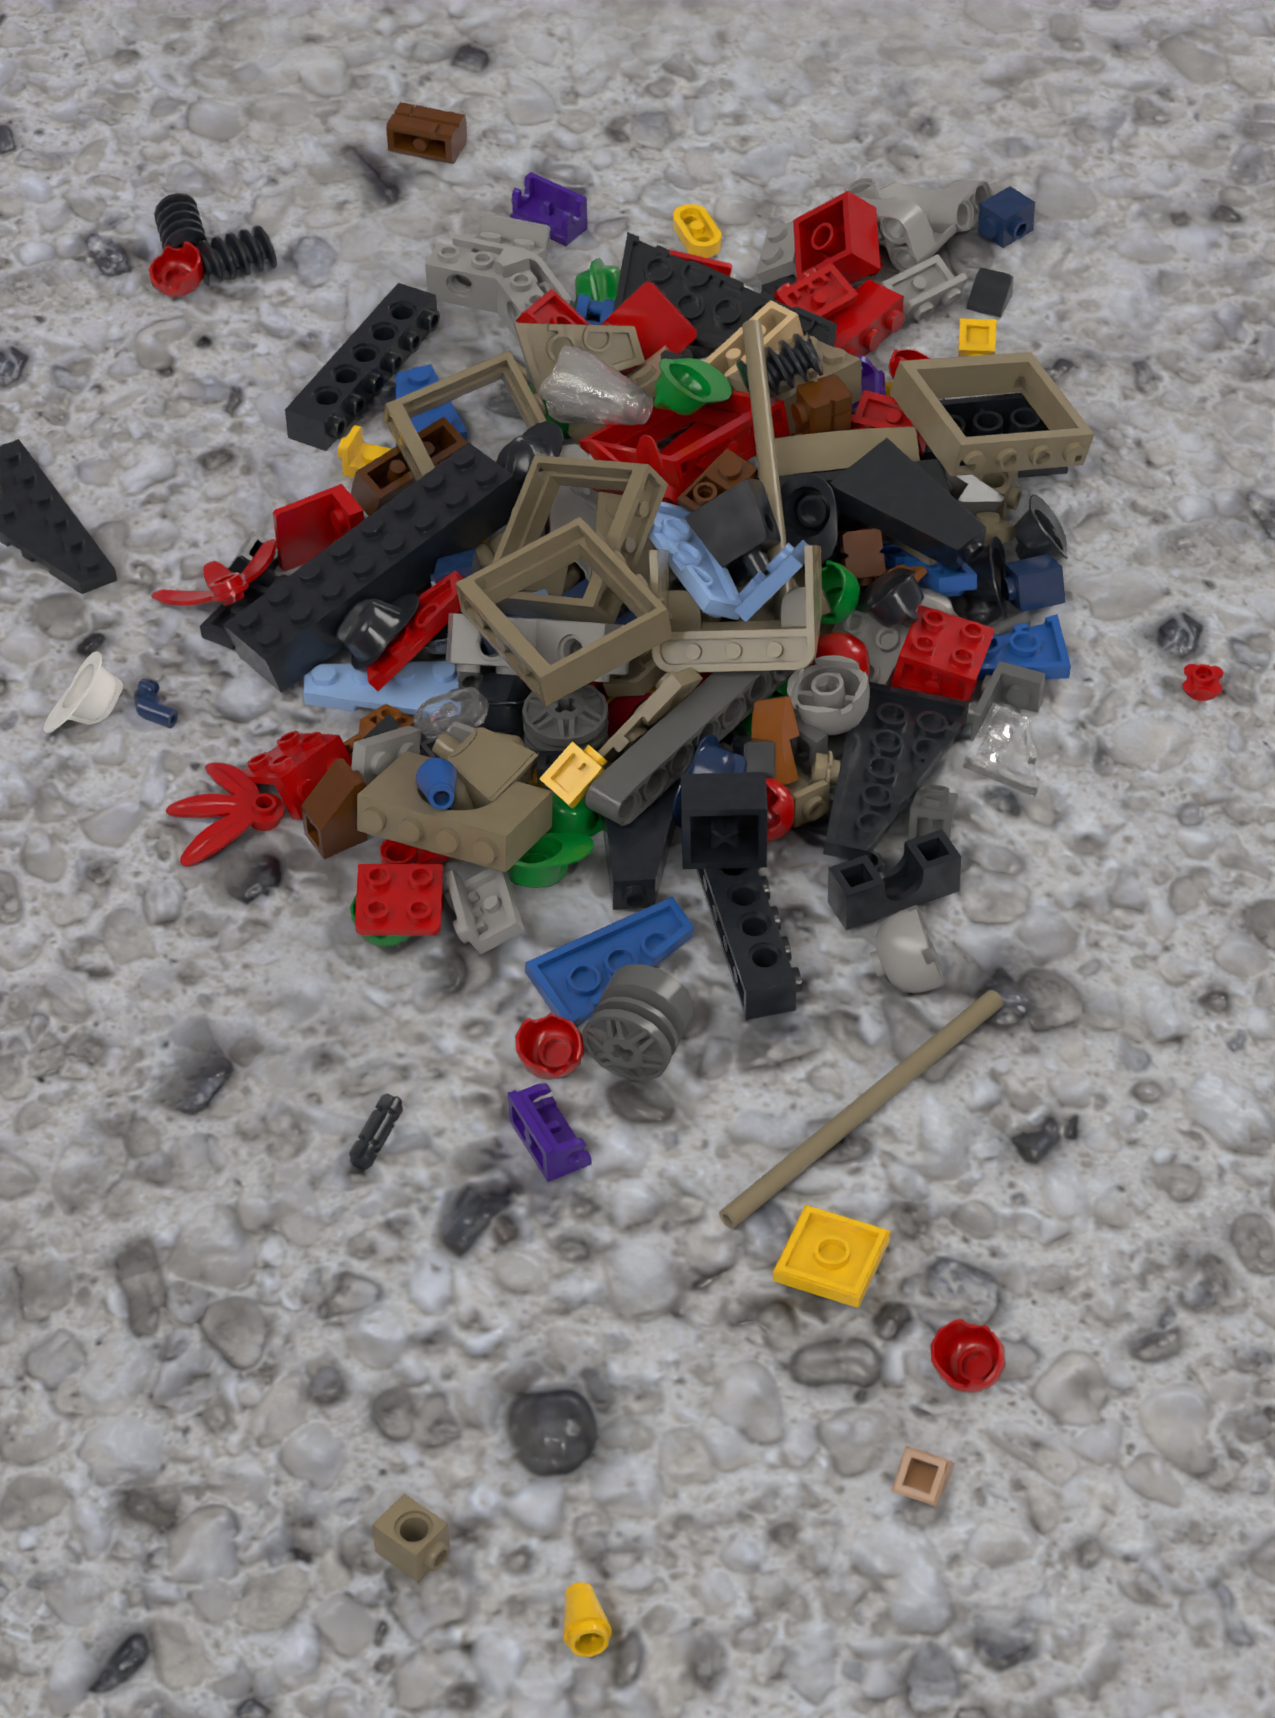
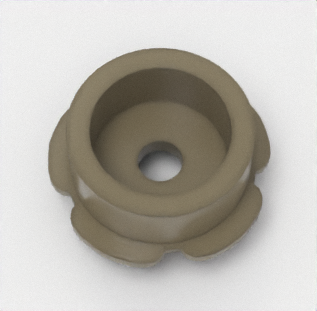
(825, 768)

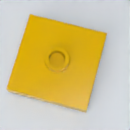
(831, 1256)

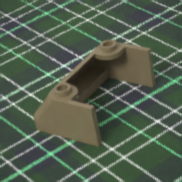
(740, 644)

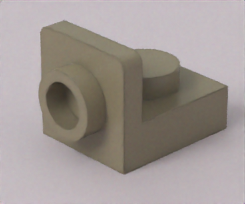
(809, 799)

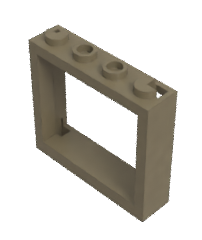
(503, 366)
(923, 381)
(627, 534)
(538, 560)

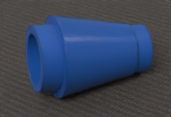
(437, 782)

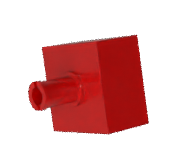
(839, 233)

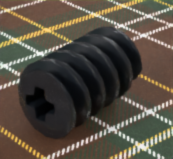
(178, 221)
(236, 253)
(787, 363)

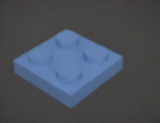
(763, 587)

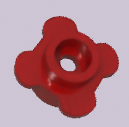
(1202, 681)

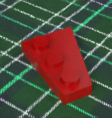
(428, 620)

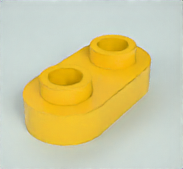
(697, 230)

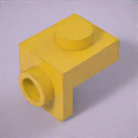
(977, 337)

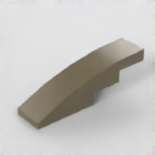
(838, 448)

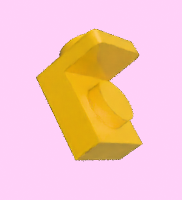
(356, 453)
(573, 773)

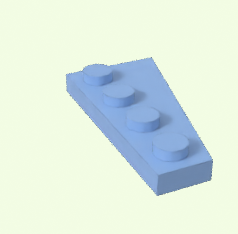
(693, 563)
(348, 689)

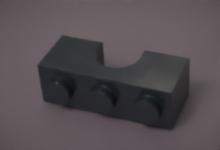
(924, 873)

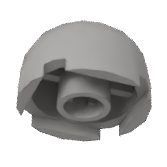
(830, 694)
(907, 953)

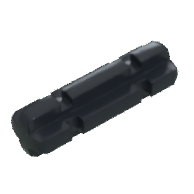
(376, 1131)

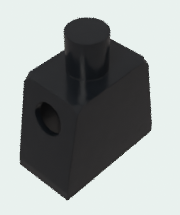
(738, 527)

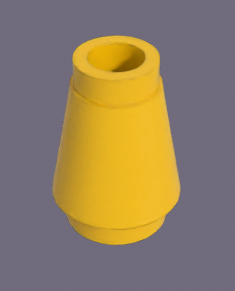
(585, 1621)

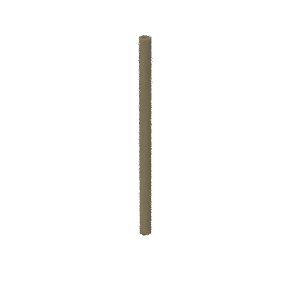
(765, 438)
(860, 1109)

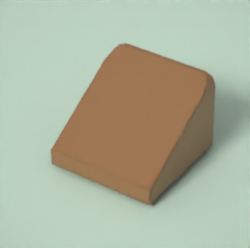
(922, 1476)

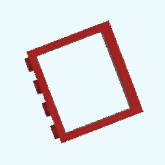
(735, 434)

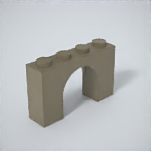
(483, 836)

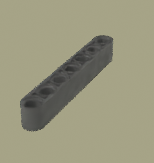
(671, 744)

